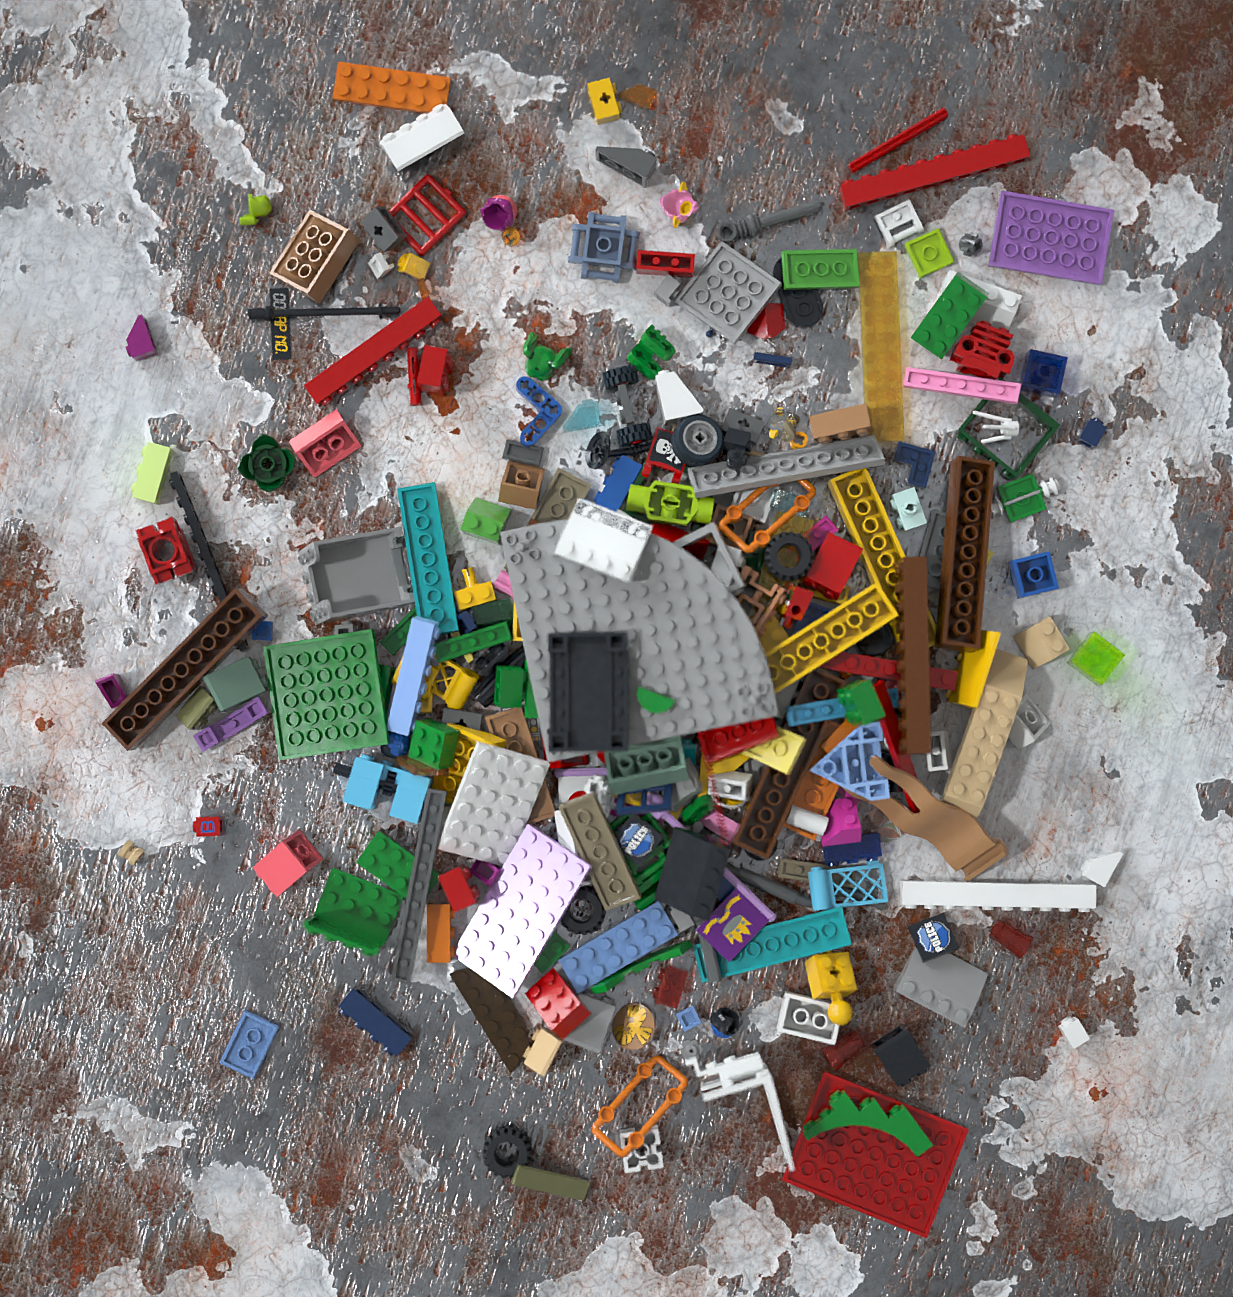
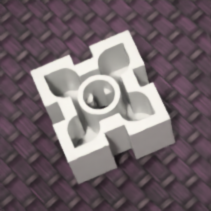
(651, 1156)

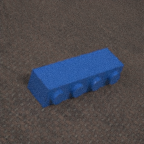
(618, 483)

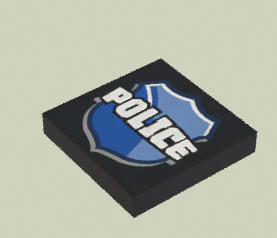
(638, 839)
(933, 937)

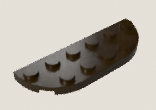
(495, 1014)

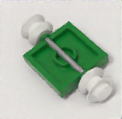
(1023, 497)

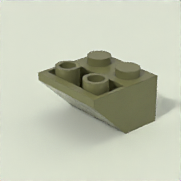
(197, 709)

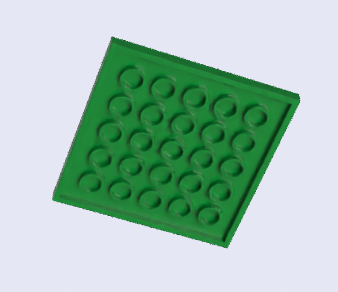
(326, 694)

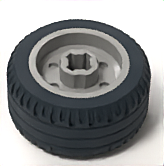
(697, 440)

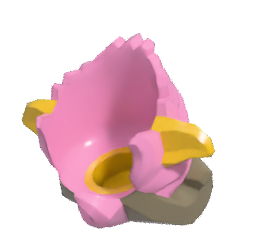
(680, 206)

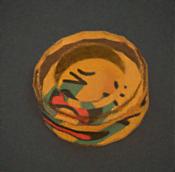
(511, 236)

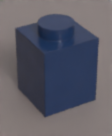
(1091, 433)

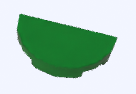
(653, 701)

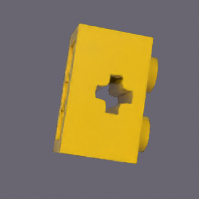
(604, 112)

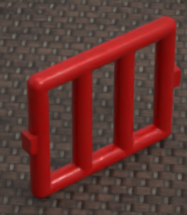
(447, 224)

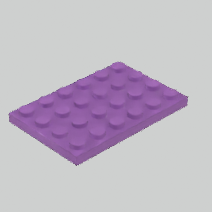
(1050, 238)

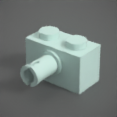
(907, 510)

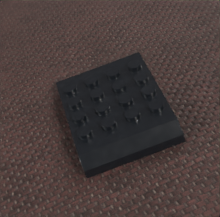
(588, 692)

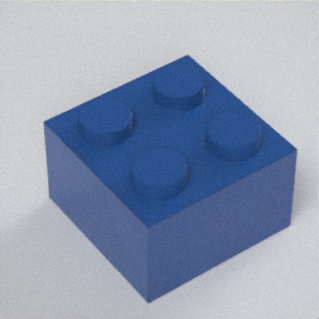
(1033, 575)

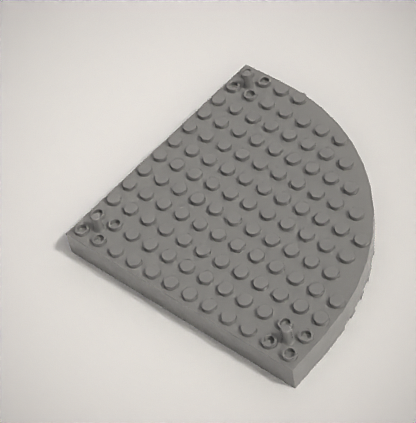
(681, 626)

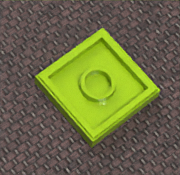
(929, 253)

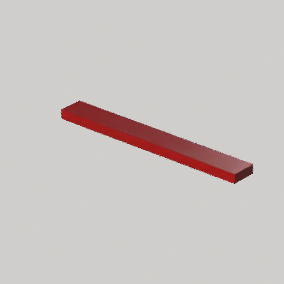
(889, 726)

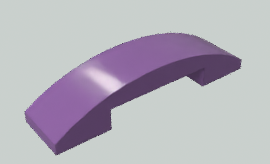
(231, 724)

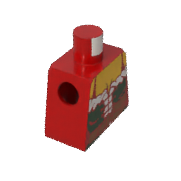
(795, 604)

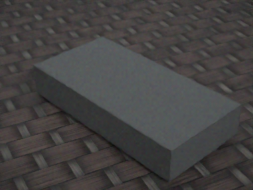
(517, 453)

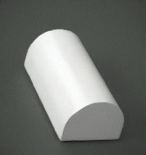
(807, 820)

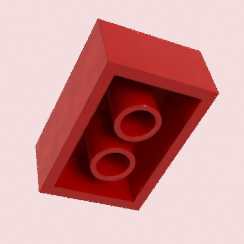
(435, 370)
(459, 887)
(557, 1003)

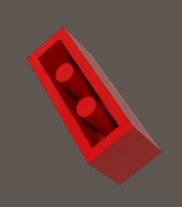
(665, 263)

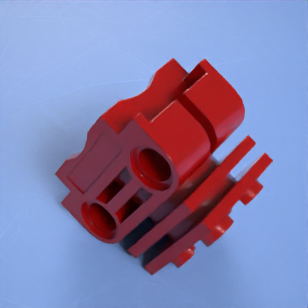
(984, 350)
(151, 543)

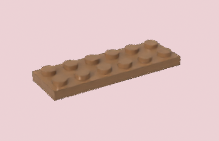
(514, 728)

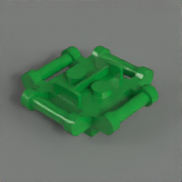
(658, 850)

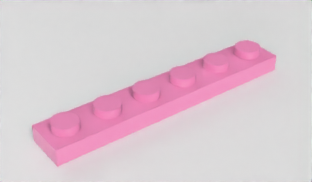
(962, 385)

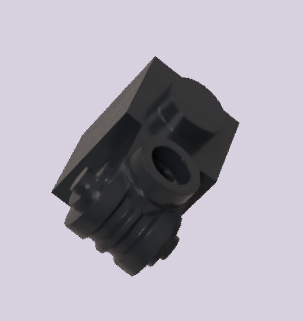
(736, 446)

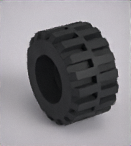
(781, 572)
(594, 921)
(501, 1135)

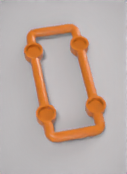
(762, 537)
(636, 1139)

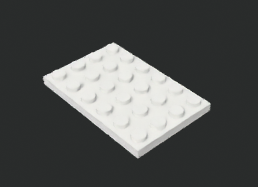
(492, 804)

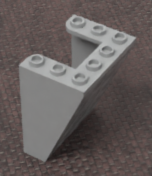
(355, 575)

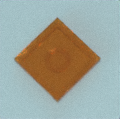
(418, 768)

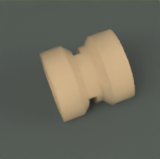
(131, 853)

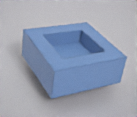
(688, 1018)

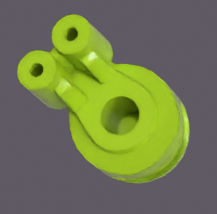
(258, 207)

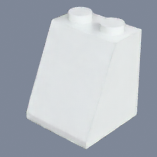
(675, 398)

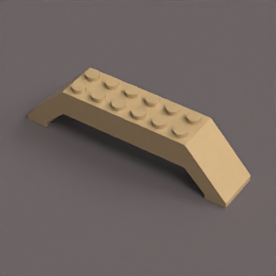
(986, 734)

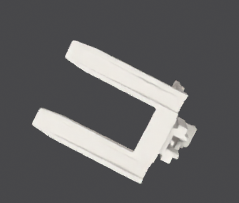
(741, 1068)

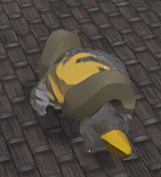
(782, 425)

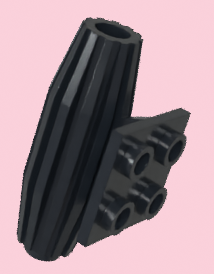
(487, 666)

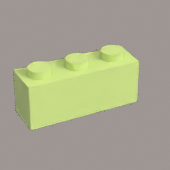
(152, 473)

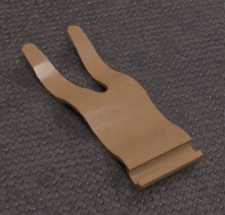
(945, 826)

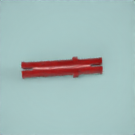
(412, 354)

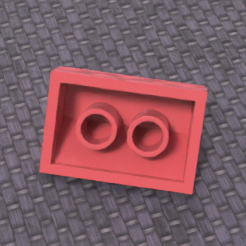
(325, 443)

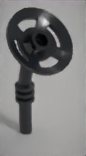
(603, 452)

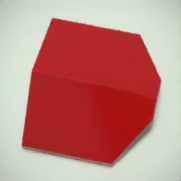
(768, 322)

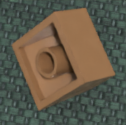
(521, 485)

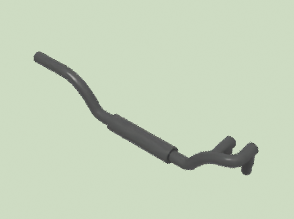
(773, 887)

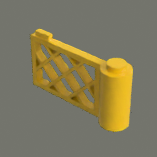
(459, 686)

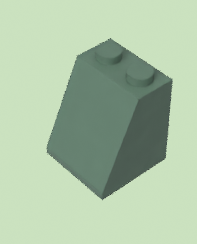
(236, 684)

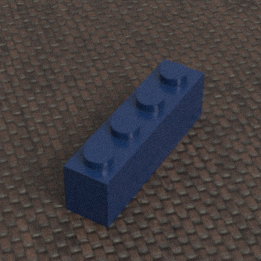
(375, 1021)

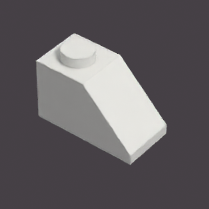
(732, 785)
(1101, 867)

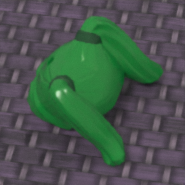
(542, 358)

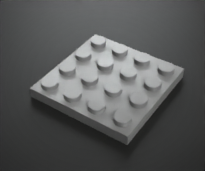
(728, 292)

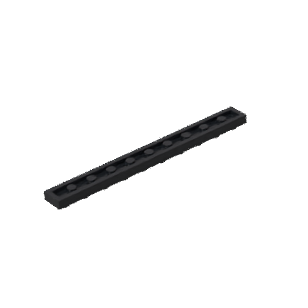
(198, 536)

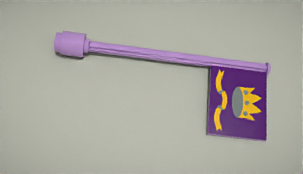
(736, 917)

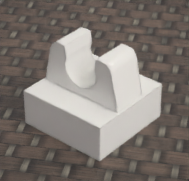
(379, 265)

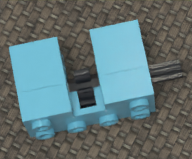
(370, 776)

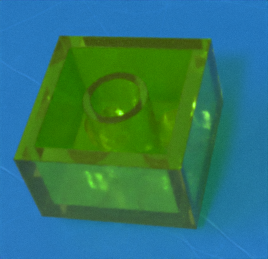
(1095, 658)

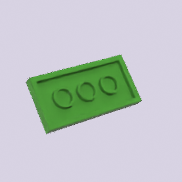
(820, 269)

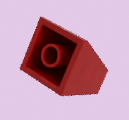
(832, 566)

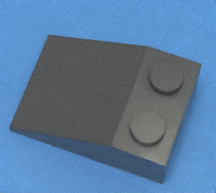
(629, 162)

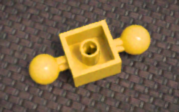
(833, 978)

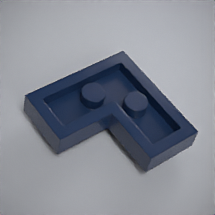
(920, 461)
(466, 624)

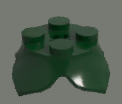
(265, 449)

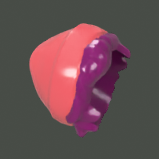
(499, 212)

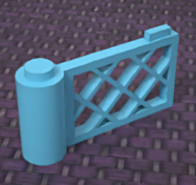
(823, 892)

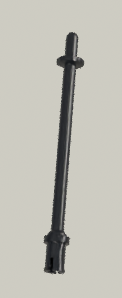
(269, 313)

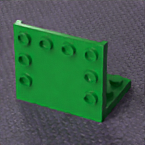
(355, 912)

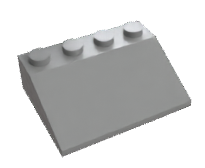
(942, 985)

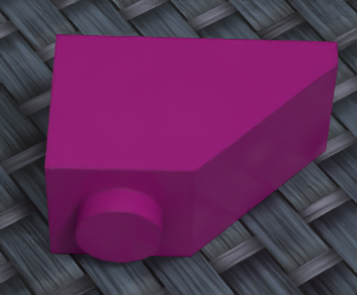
(140, 340)

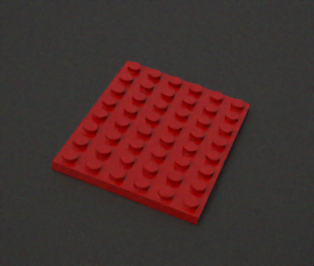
(873, 1168)

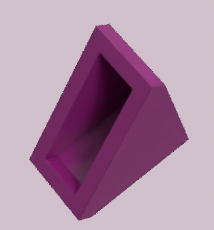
(112, 689)
(486, 872)

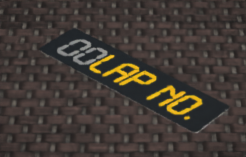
(280, 325)

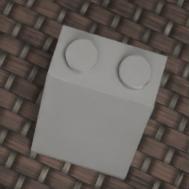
(593, 1029)

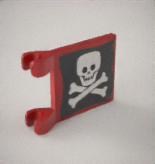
(663, 456)

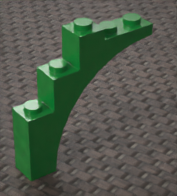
(870, 1114)

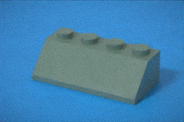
(647, 765)

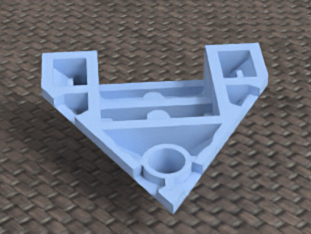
(850, 765)

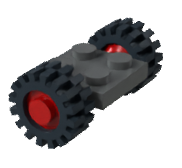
(621, 378)

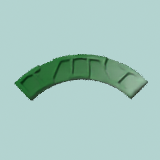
(639, 965)

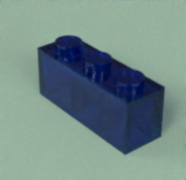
(868, 848)

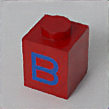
(208, 826)

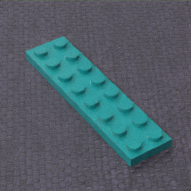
(428, 555)
(784, 943)

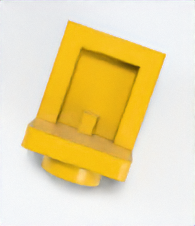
(413, 265)

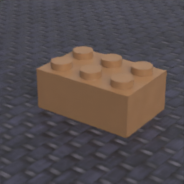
(842, 424)

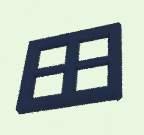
(644, 808)

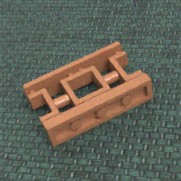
(760, 619)

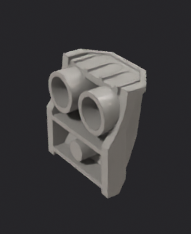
(684, 790)

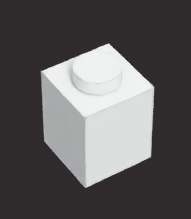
(1073, 1032)

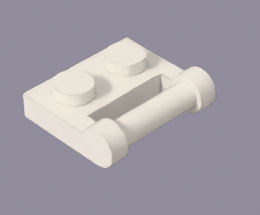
(897, 217)

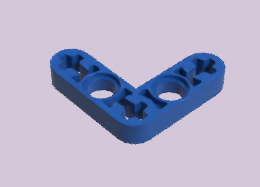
(543, 415)

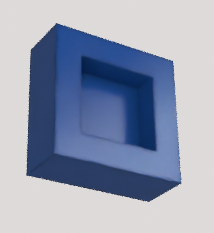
(263, 631)

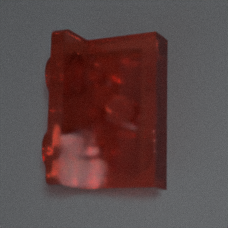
(671, 986)

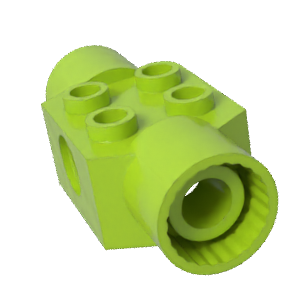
(670, 503)

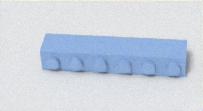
(413, 675)

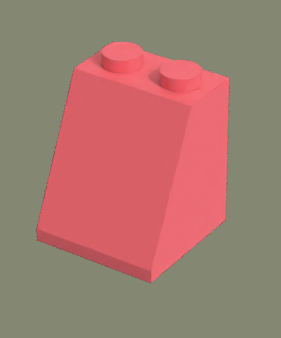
(287, 863)

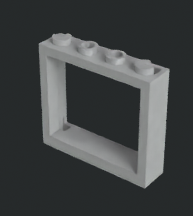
(705, 531)

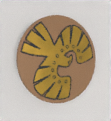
(633, 1026)

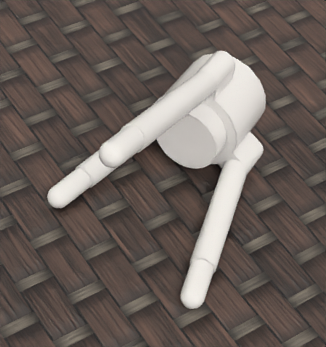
(1008, 428)

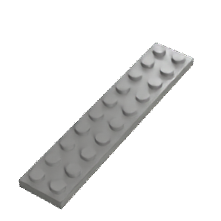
(787, 466)

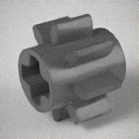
(970, 244)

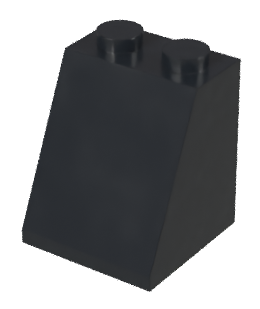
(900, 1055)

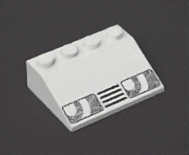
(604, 540)

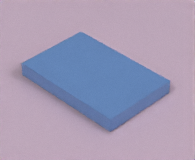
(249, 1044)

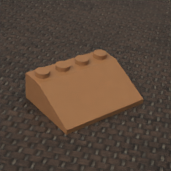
(314, 256)

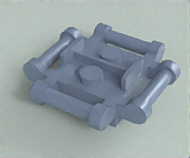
(603, 246)

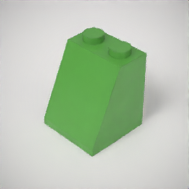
(485, 521)

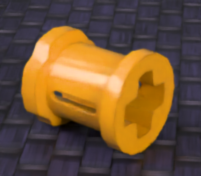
(799, 434)

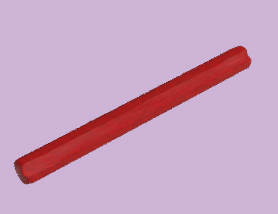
(898, 140)

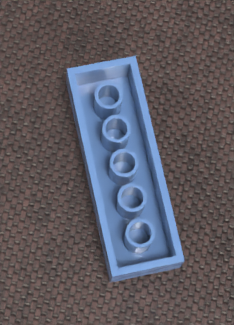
(617, 946)

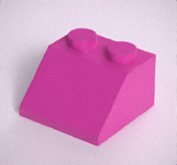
(843, 823)

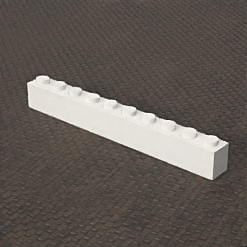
(997, 895)

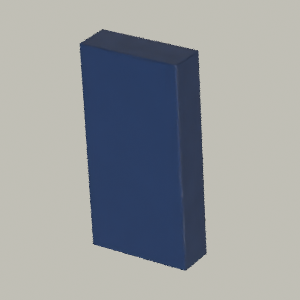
(773, 360)

